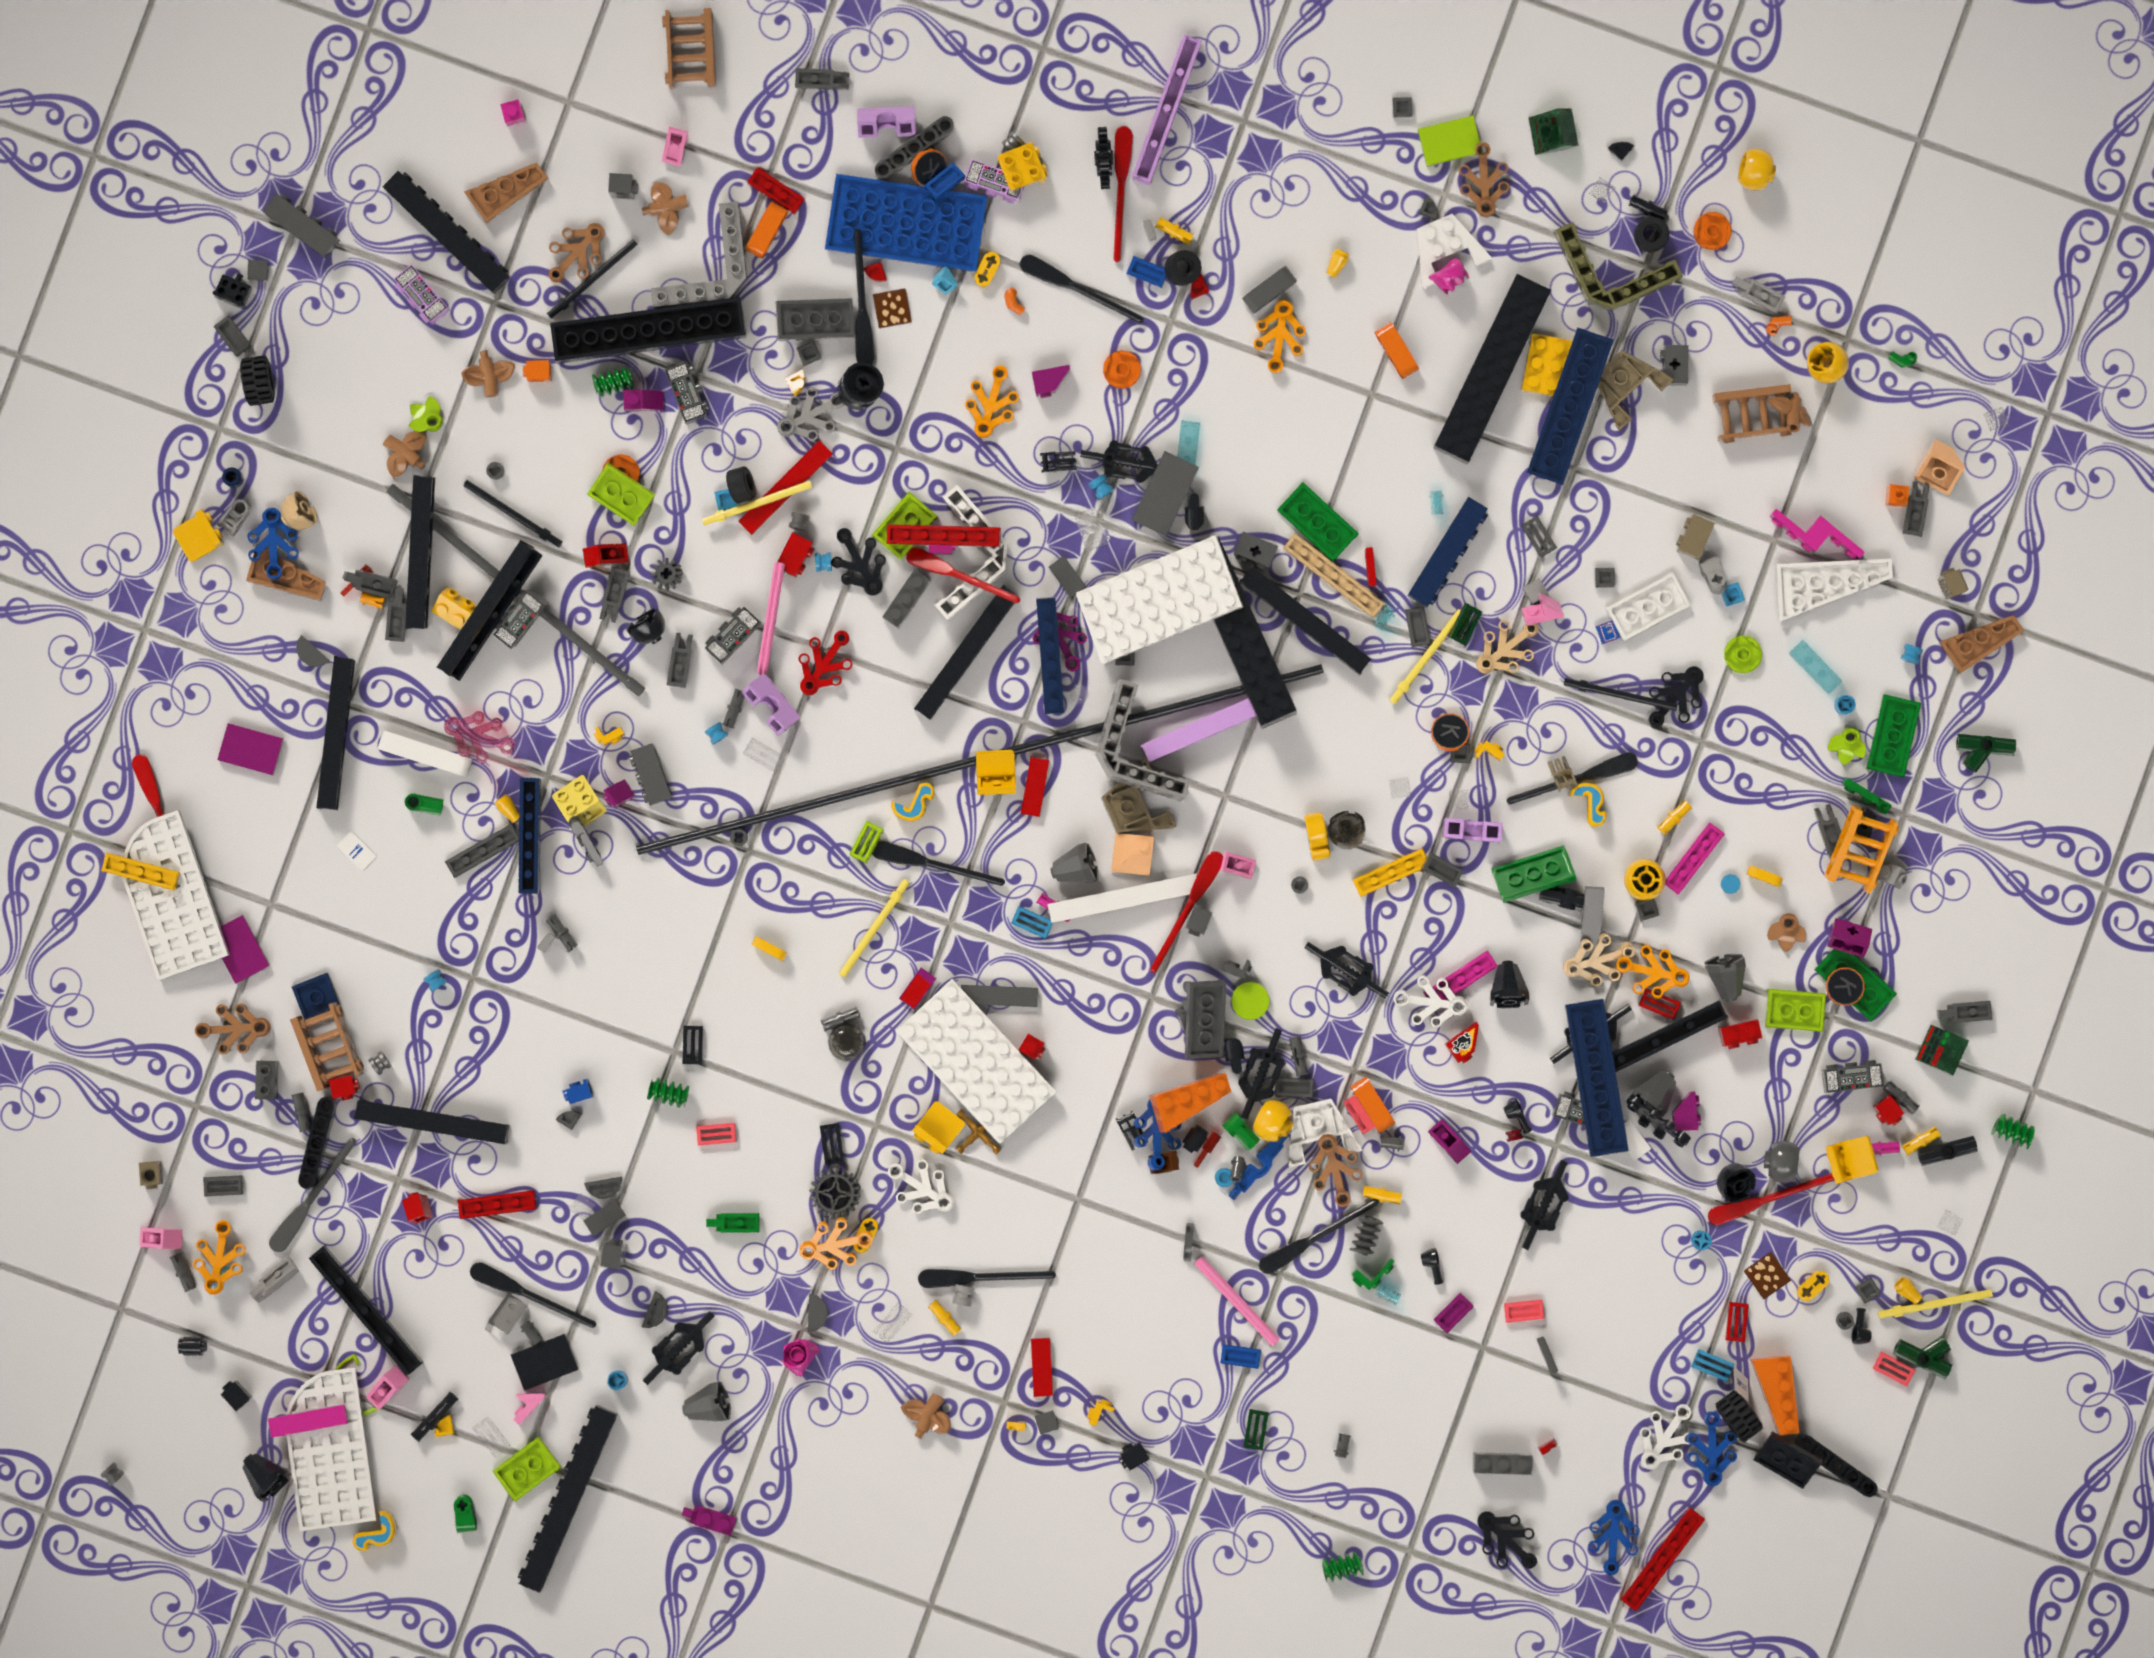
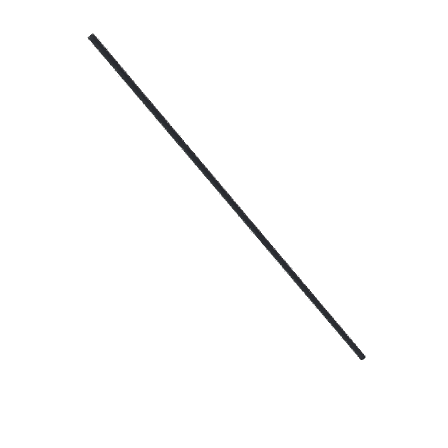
(954, 766)

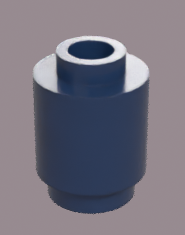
(228, 473)

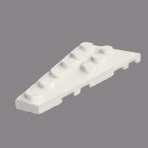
(1817, 583)

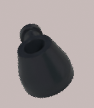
(1514, 1110)
(1431, 1259)
(1860, 1334)

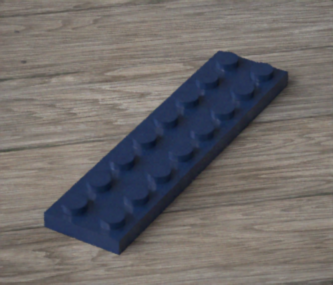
(1570, 406)
(1596, 1077)

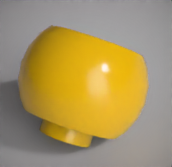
(1756, 169)
(1827, 362)
(1660, 880)
(1273, 1121)

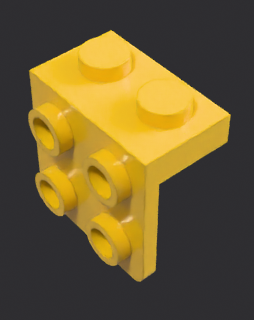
(1022, 166)
(198, 536)
(995, 772)
(938, 1127)
(1852, 1159)

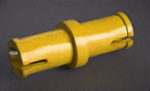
(1174, 230)
(1674, 817)
(1921, 1140)
(1382, 1194)
(944, 1317)

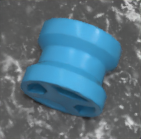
(823, 562)
(1911, 654)
(716, 733)
(435, 980)
(1703, 1238)

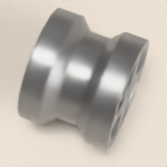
(1013, 141)
(799, 521)
(379, 1063)
(112, 1474)

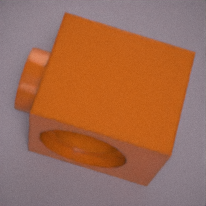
(537, 371)
(1897, 495)

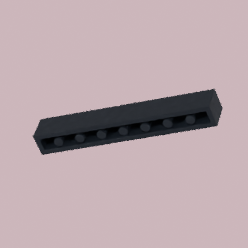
(446, 232)

